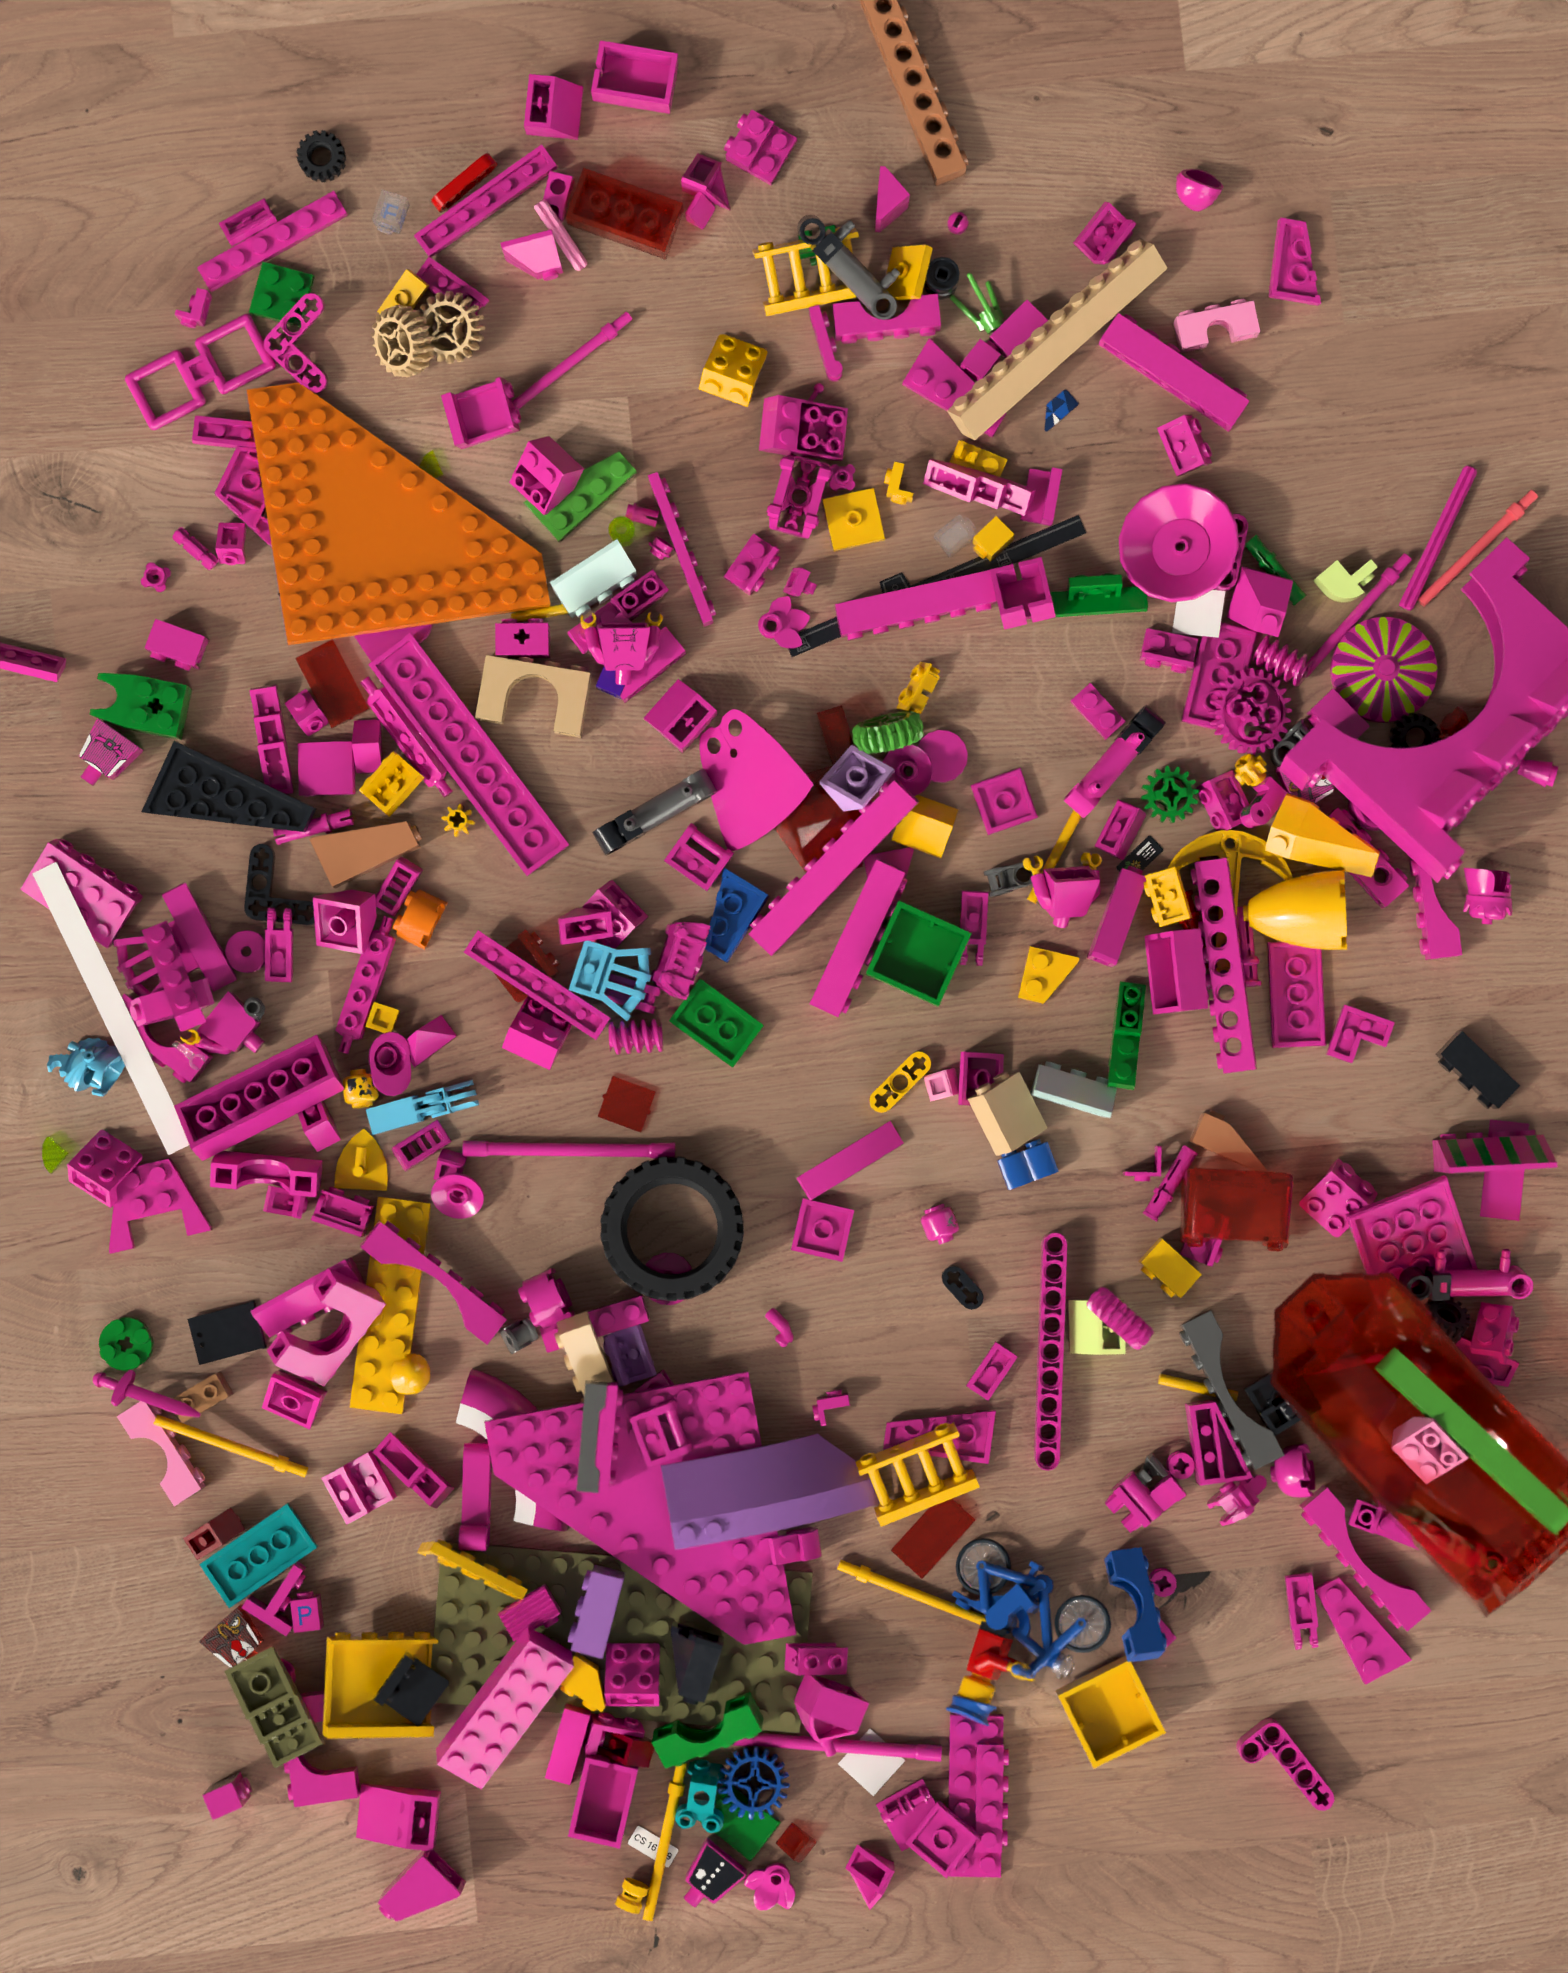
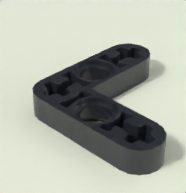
(264, 895)

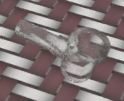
(188, 1054)

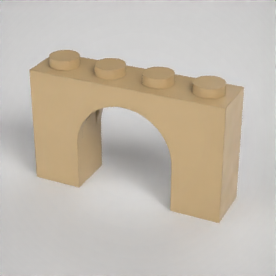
(503, 674)

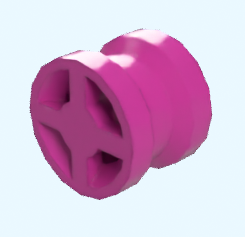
(1175, 1465)
(1159, 1580)

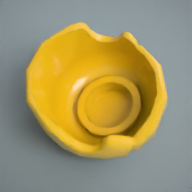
(410, 1374)

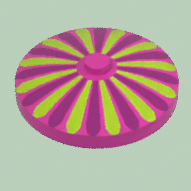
(1384, 669)

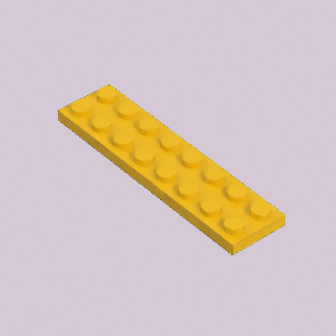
(393, 1330)

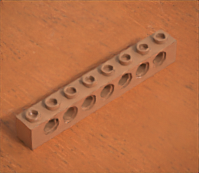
(941, 168)

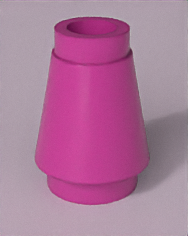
(1538, 771)

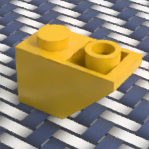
(585, 1682)

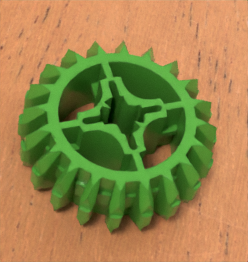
(888, 732)

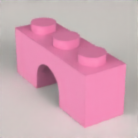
(1238, 319)

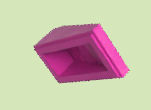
(411, 868)
(401, 1157)

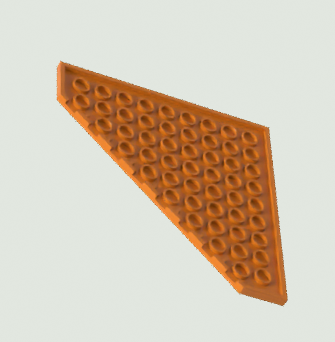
(372, 536)

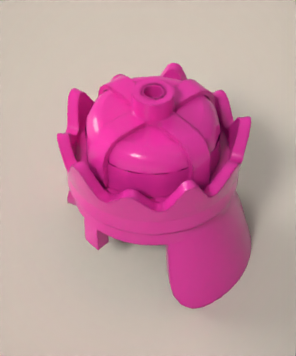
(1488, 894)

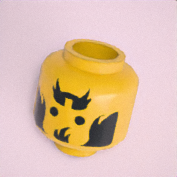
(359, 1089)

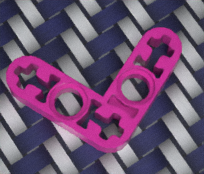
(289, 348)

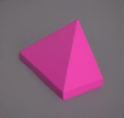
(429, 1040)

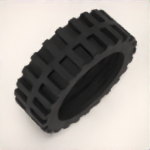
(658, 1173)

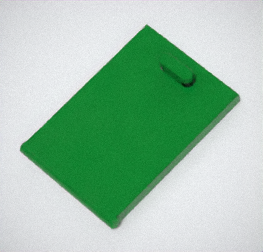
(741, 1833)

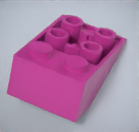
(803, 428)
(399, 1816)

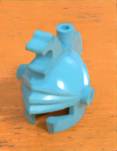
(88, 1065)

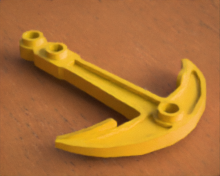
(1245, 846)

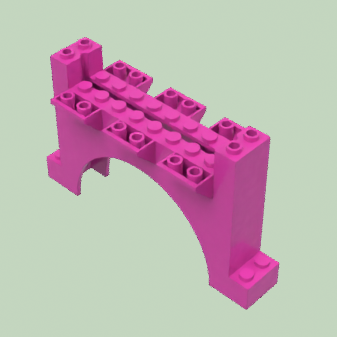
(1431, 788)

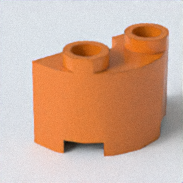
(419, 918)

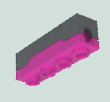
(597, 1437)

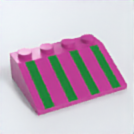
(1492, 1153)

